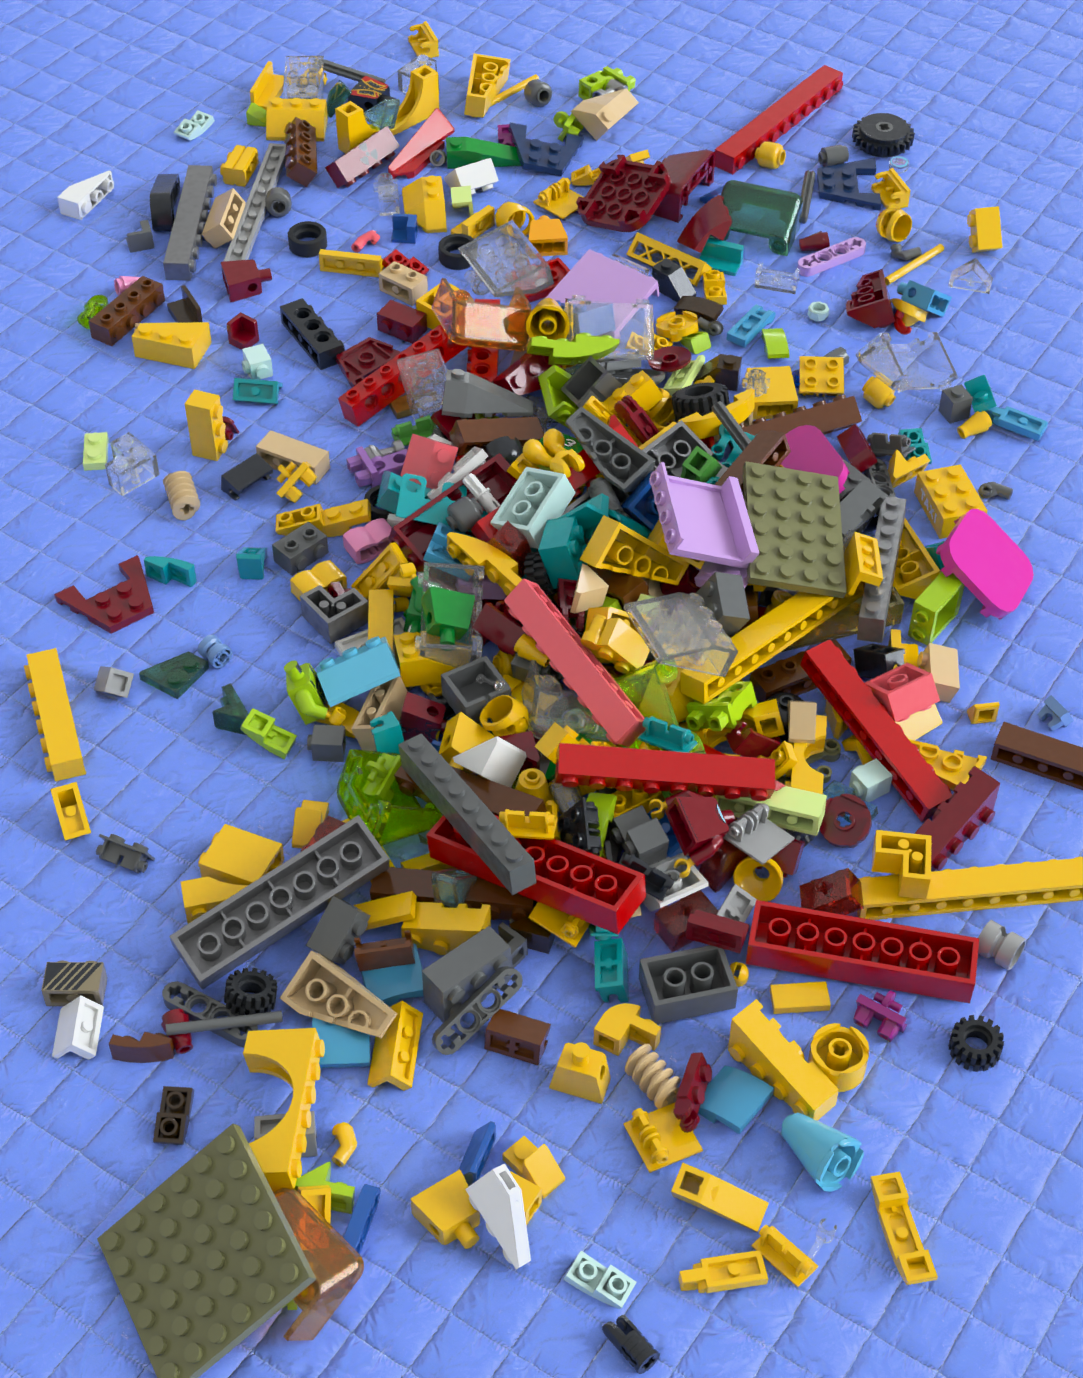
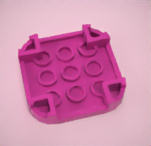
(814, 454)
(987, 563)

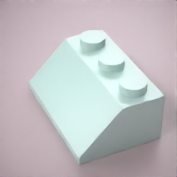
(534, 500)

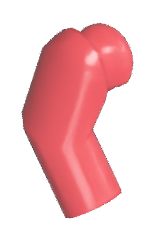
(362, 240)

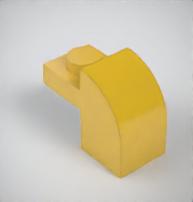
(624, 1023)

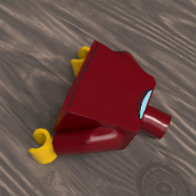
(696, 824)

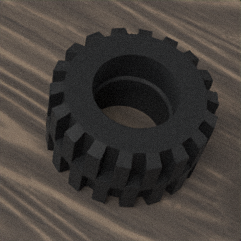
(698, 399)

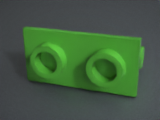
(423, 427)

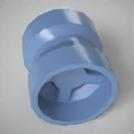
(213, 650)

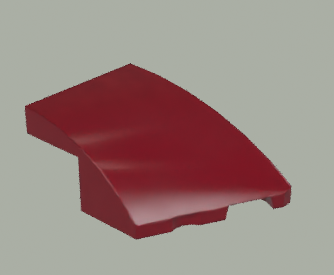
(709, 220)

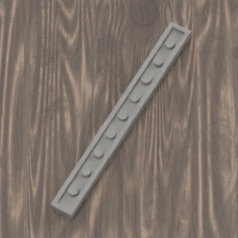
(255, 207)

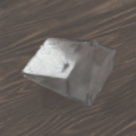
(304, 77)
(423, 382)

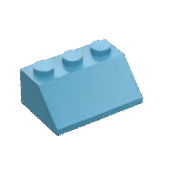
(357, 670)

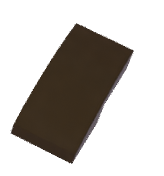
(700, 306)
(174, 1115)

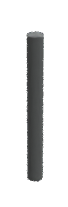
(223, 1023)

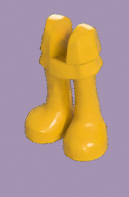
(553, 453)

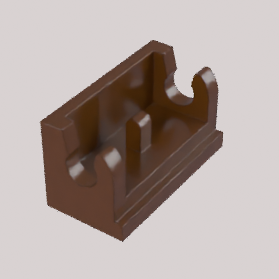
(385, 953)
(517, 1036)

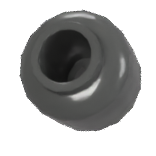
(538, 92)
(278, 202)
(464, 514)

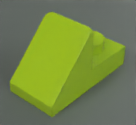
(341, 1194)

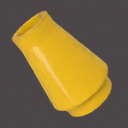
(976, 424)
(526, 649)

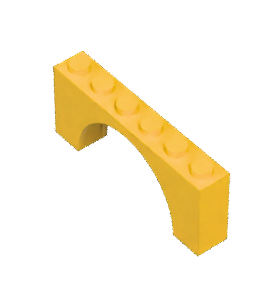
(417, 106)
(295, 1059)

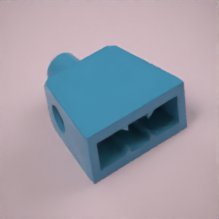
(924, 297)

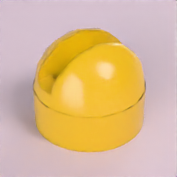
(743, 975)

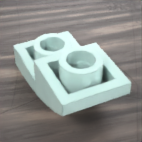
(195, 126)
(599, 1282)

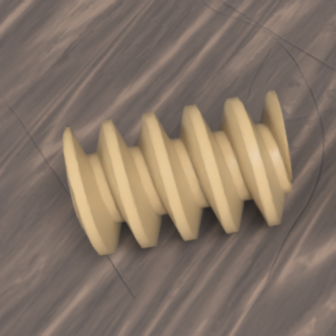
(181, 494)
(652, 1076)

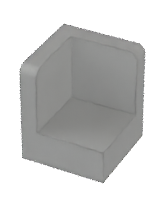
(113, 681)

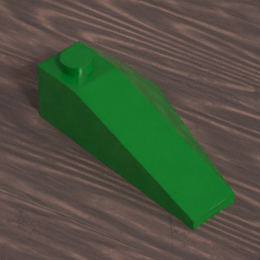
(467, 150)

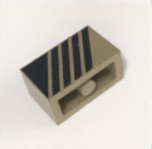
(69, 980)

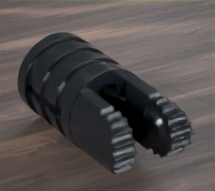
(631, 1344)

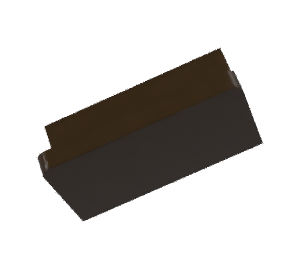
(186, 309)

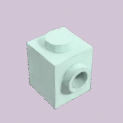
(257, 362)
(870, 780)

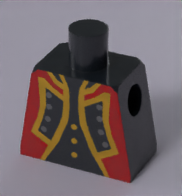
(369, 93)

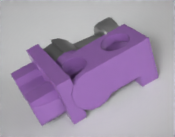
(374, 462)

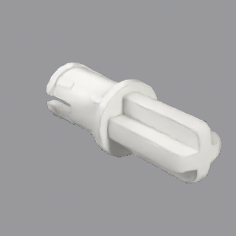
(481, 493)

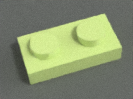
(95, 451)

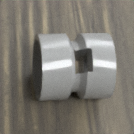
(1000, 945)

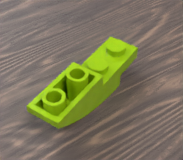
(575, 352)

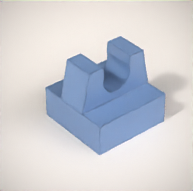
(1054, 709)

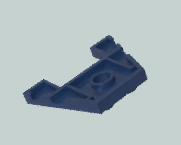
(544, 156)
(840, 183)

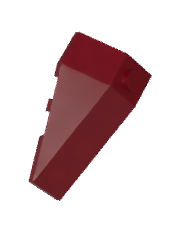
(871, 301)

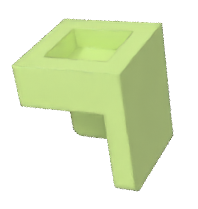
(462, 197)

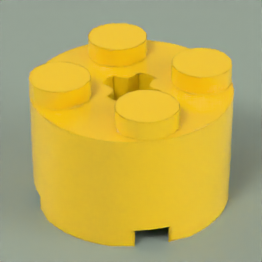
(840, 1055)

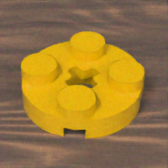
(676, 326)

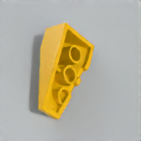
(914, 565)

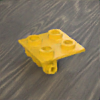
(558, 199)
(821, 375)
(559, 923)
(660, 1137)

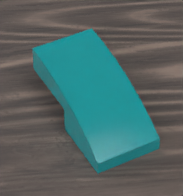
(165, 568)

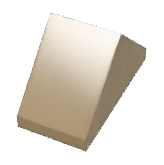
(589, 591)
(801, 721)

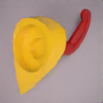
(907, 315)

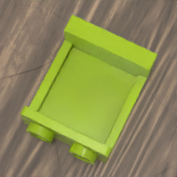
(557, 403)

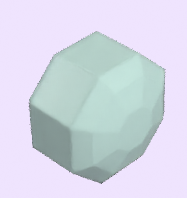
(818, 311)

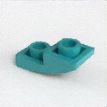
(917, 441)

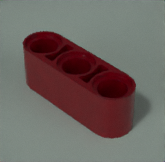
(857, 448)

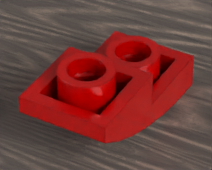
(398, 257)

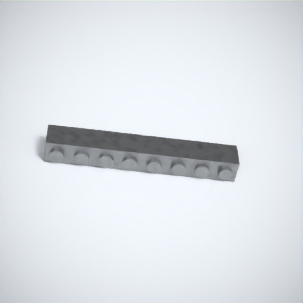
(189, 223)
(877, 599)

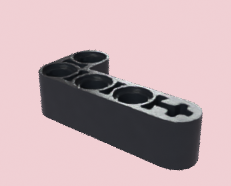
(162, 201)

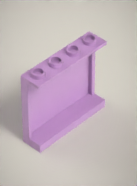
(604, 281)
(704, 519)

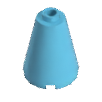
(822, 1150)

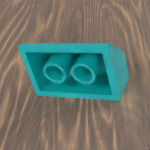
(390, 490)

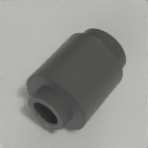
(833, 155)

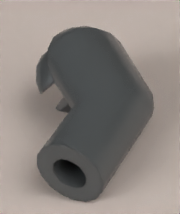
(897, 252)

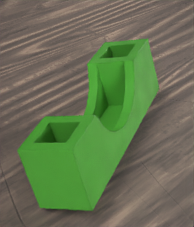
(700, 466)

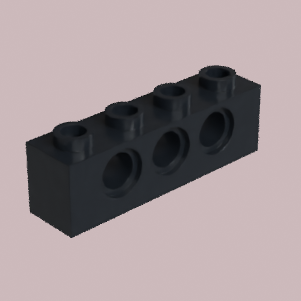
(311, 333)

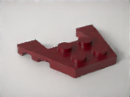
(364, 359)
(117, 605)

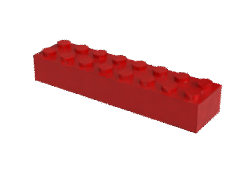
(565, 877)
(863, 951)

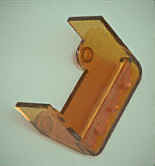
(480, 322)
(330, 1258)

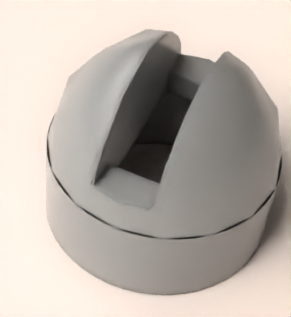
(435, 154)

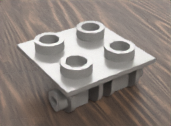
(757, 834)

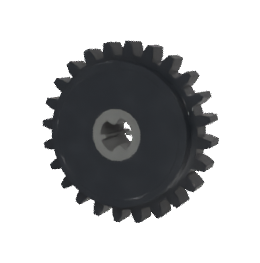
(883, 135)

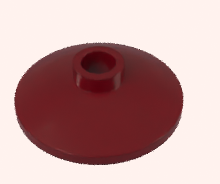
(670, 359)

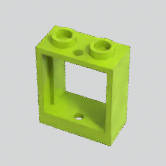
(935, 608)

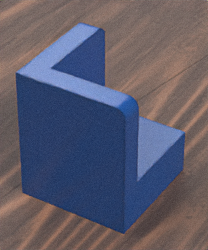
(404, 228)

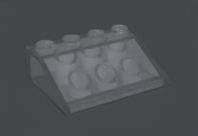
(507, 261)
(683, 633)

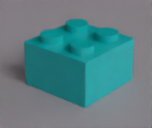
(562, 549)

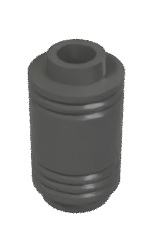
(604, 486)

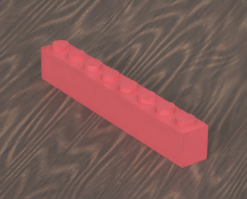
(576, 663)

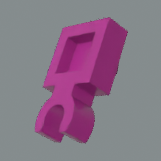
(504, 136)

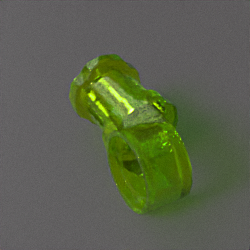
(91, 308)

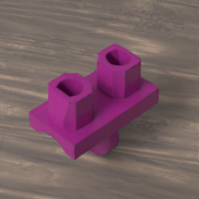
(869, 1009)

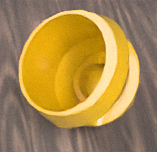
(513, 211)
(894, 224)
(663, 412)
(507, 716)

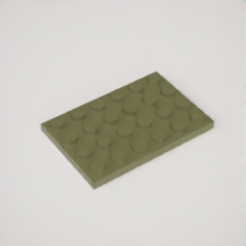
(795, 529)

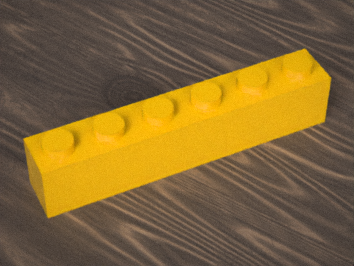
(55, 715)

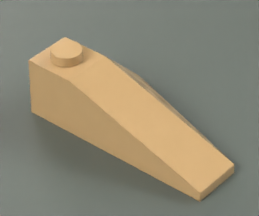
(604, 111)
(332, 995)

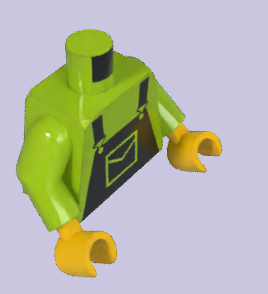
(308, 696)

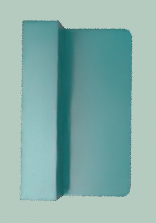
(723, 256)
(256, 390)
(590, 512)

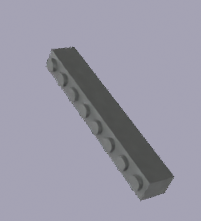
(468, 814)

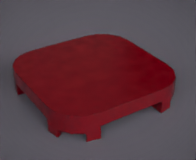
(624, 195)

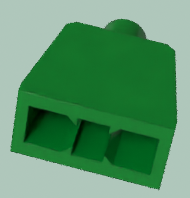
(447, 613)

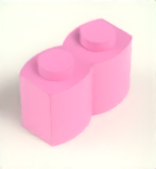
(367, 541)

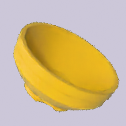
(760, 888)

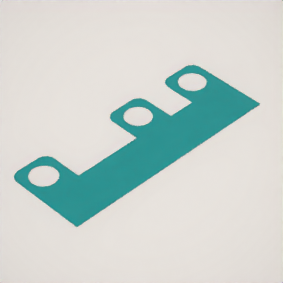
(412, 501)

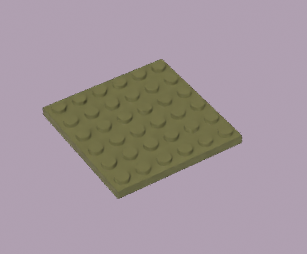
(205, 1258)

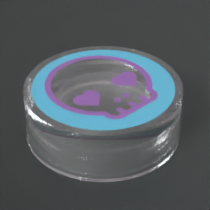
(899, 164)

